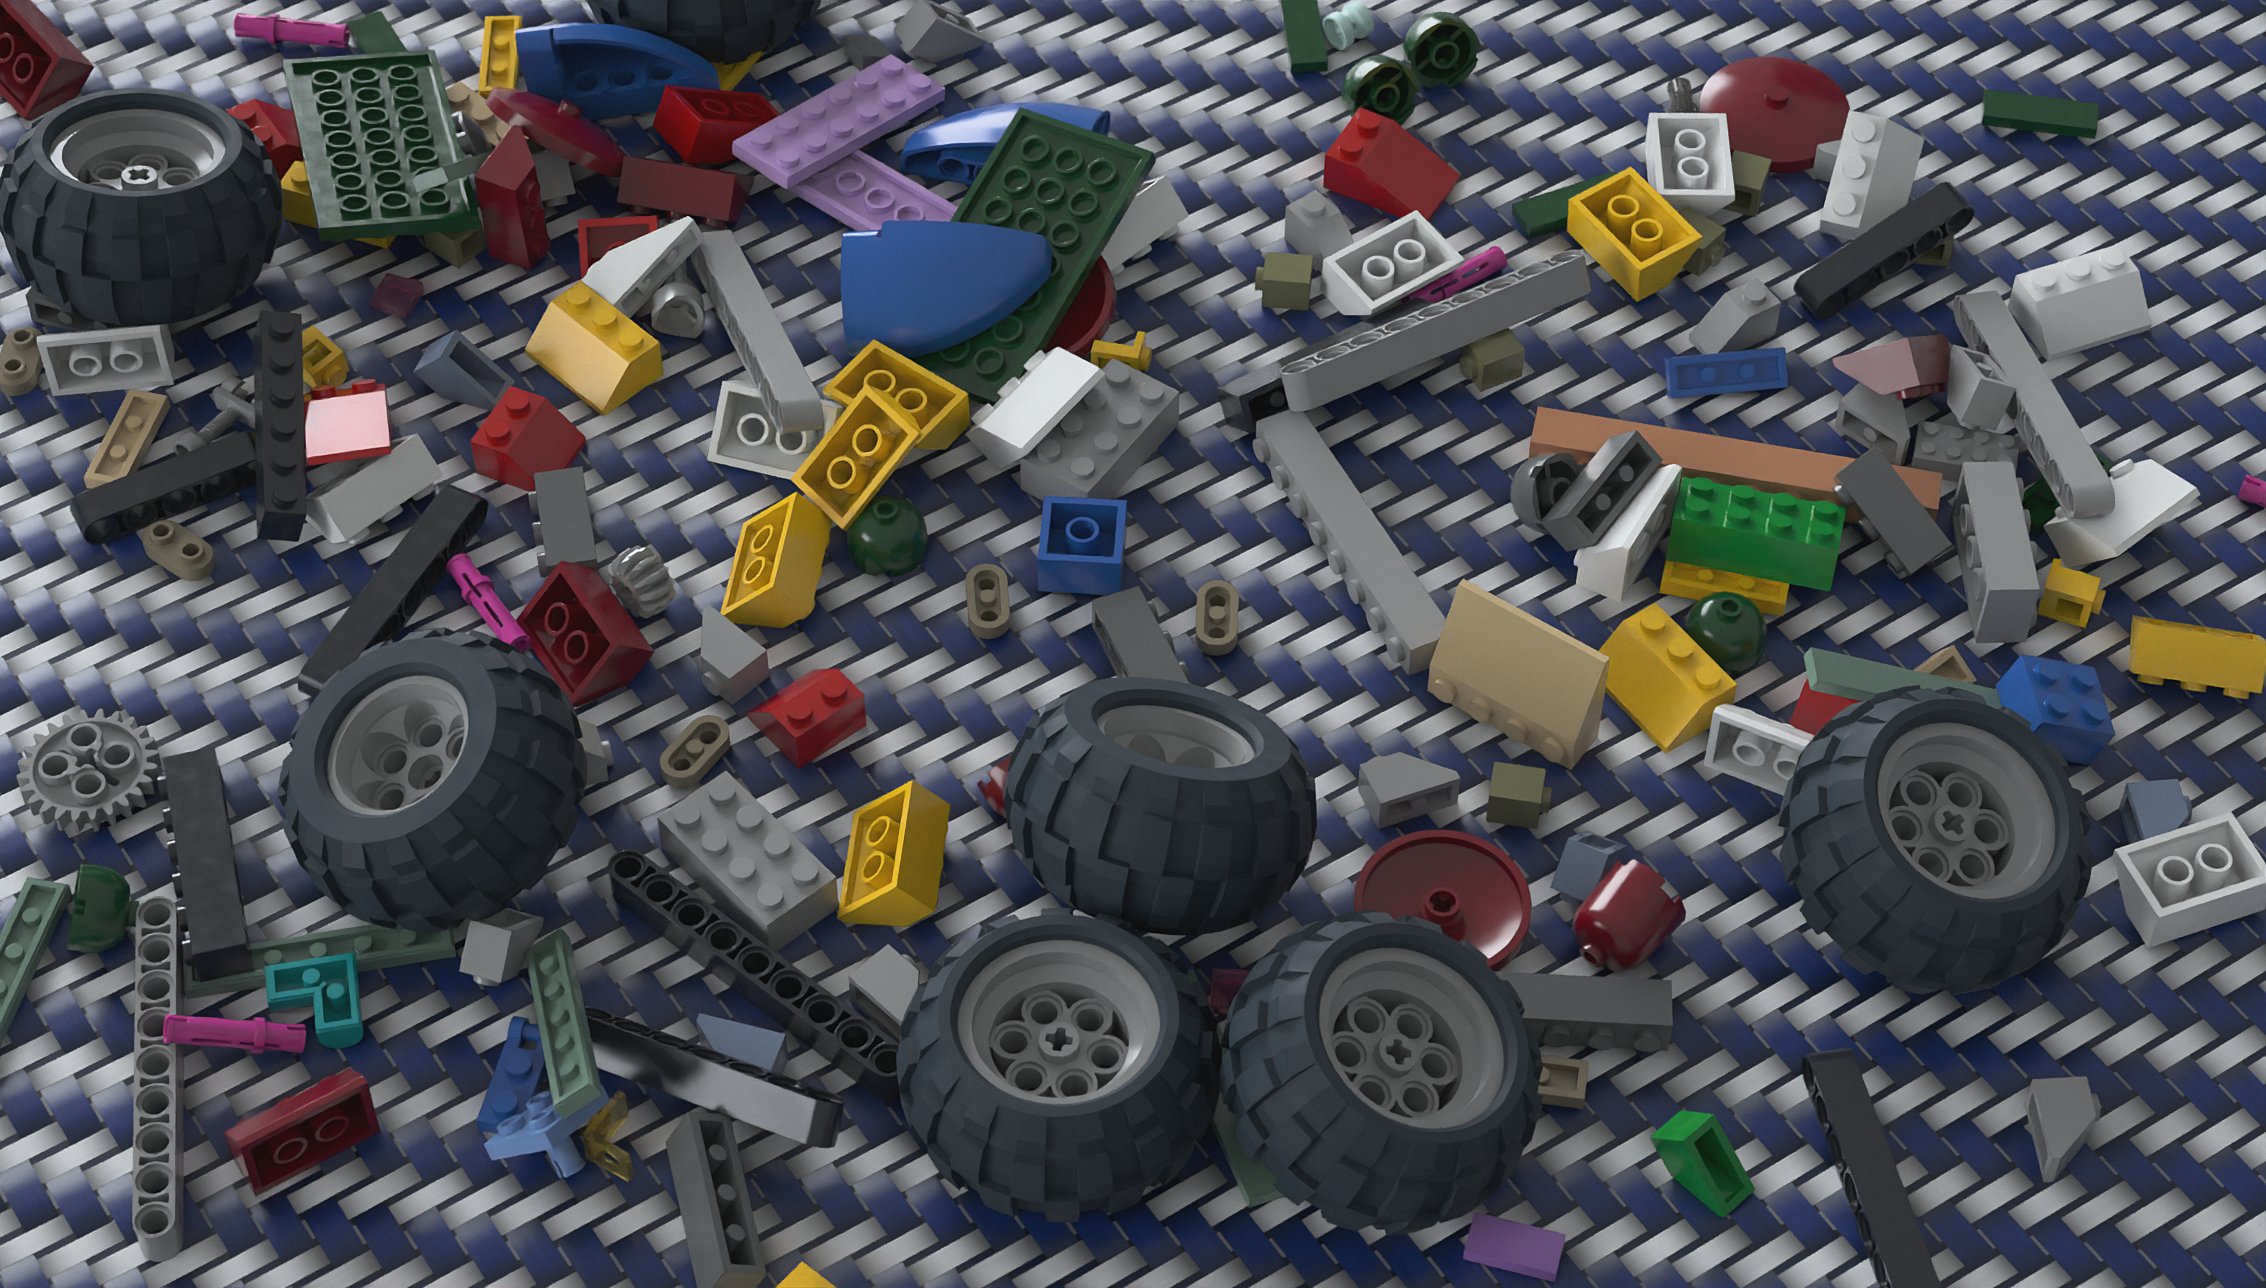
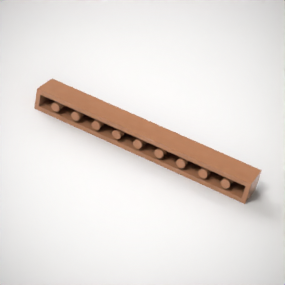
(1720, 459)

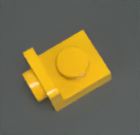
(1135, 356)

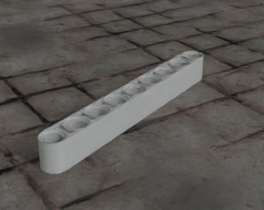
(1435, 330)
(757, 334)
(2037, 407)
(158, 976)

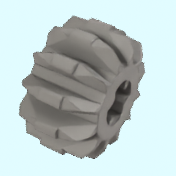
(641, 581)

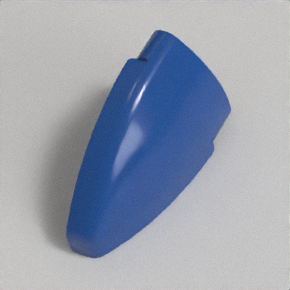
(607, 67)
(962, 143)
(935, 282)

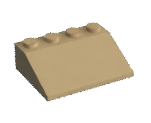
(1519, 675)

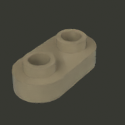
(22, 355)
(171, 546)
(988, 604)
(1217, 620)
(692, 754)

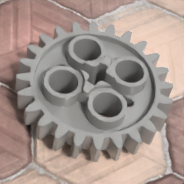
(89, 770)

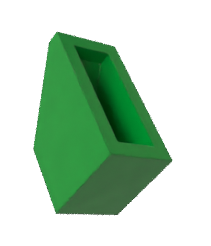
(1703, 1160)

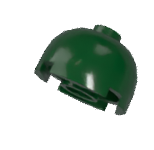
(1441, 49)
(1381, 87)
(888, 537)
(1728, 630)
(100, 909)

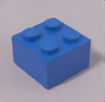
(1082, 545)
(2061, 704)

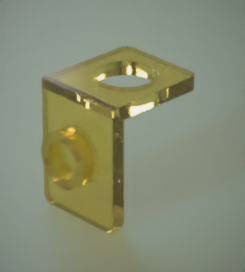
(600, 1131)

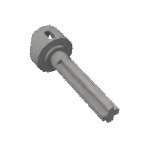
(678, 306)

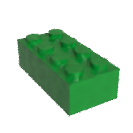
(1756, 533)

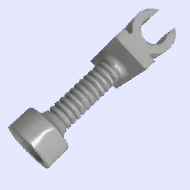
(228, 399)

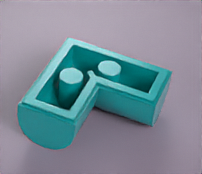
(326, 984)

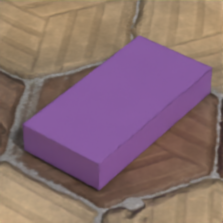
(1514, 1246)

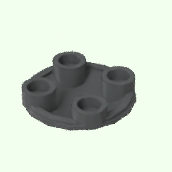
(470, 135)

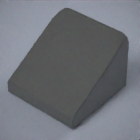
(864, 50)

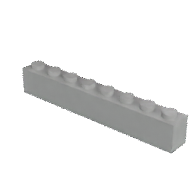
(1351, 538)

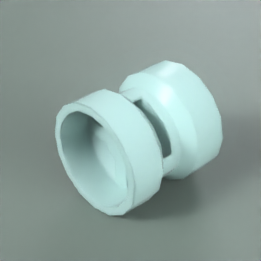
(1351, 23)

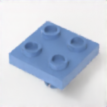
(544, 1129)

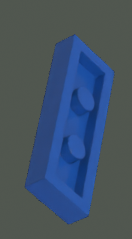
(1726, 372)

